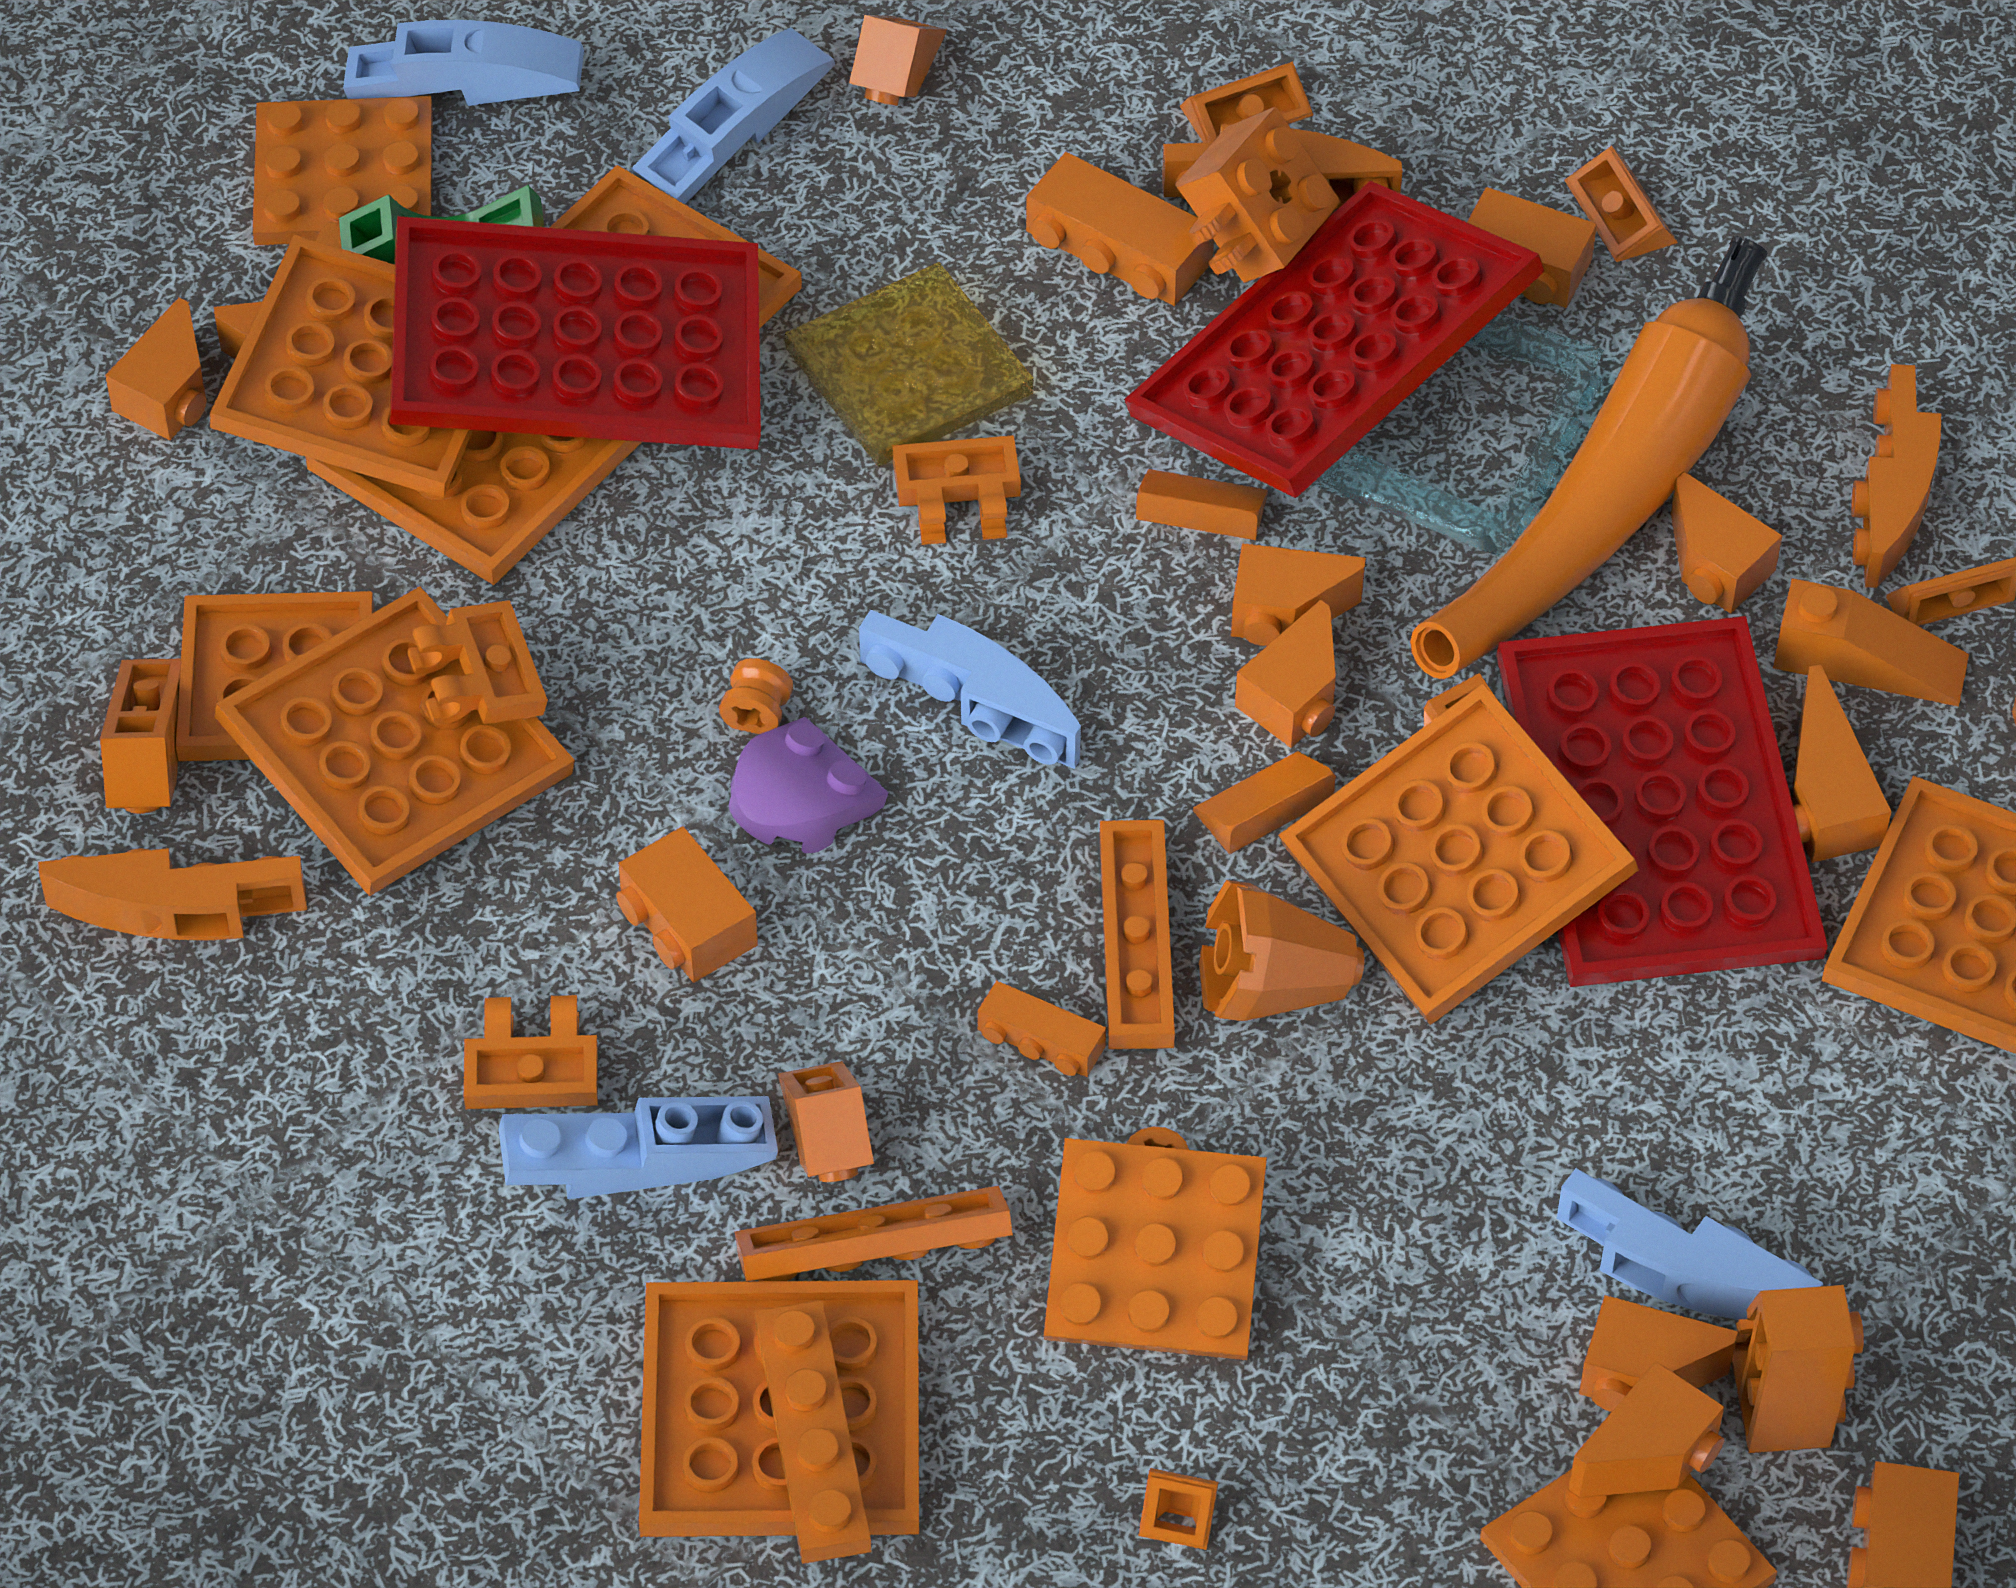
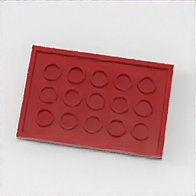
(575, 333)
(1334, 338)
(1686, 771)

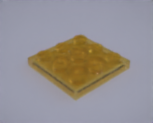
(909, 363)

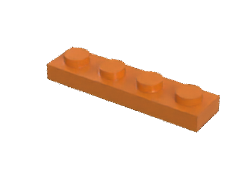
(1136, 935)
(892, 1230)
(812, 1432)

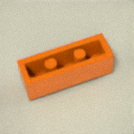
(1041, 1029)

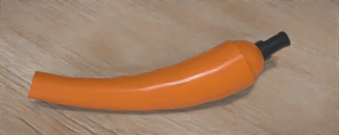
(1648, 431)

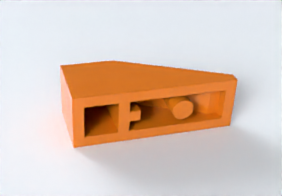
(1866, 645)
(141, 736)
(1833, 785)

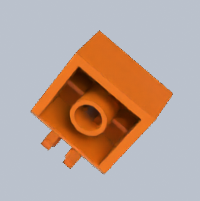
(1256, 196)

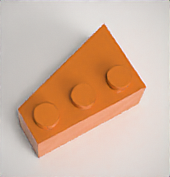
(1795, 1366)

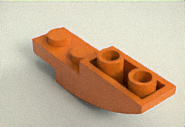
(1341, 162)
(1895, 479)
(149, 898)

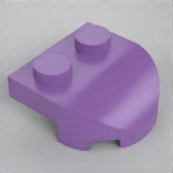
(800, 787)

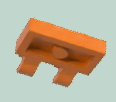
(957, 472)
(495, 662)
(530, 1070)

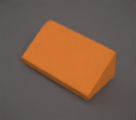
(1247, 97)
(1619, 206)
(1200, 504)
(1956, 593)
(1266, 800)

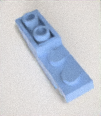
(473, 56)
(731, 108)
(995, 688)
(653, 1147)
(1706, 1271)

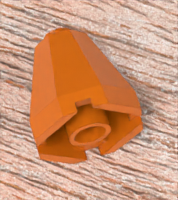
(1272, 956)

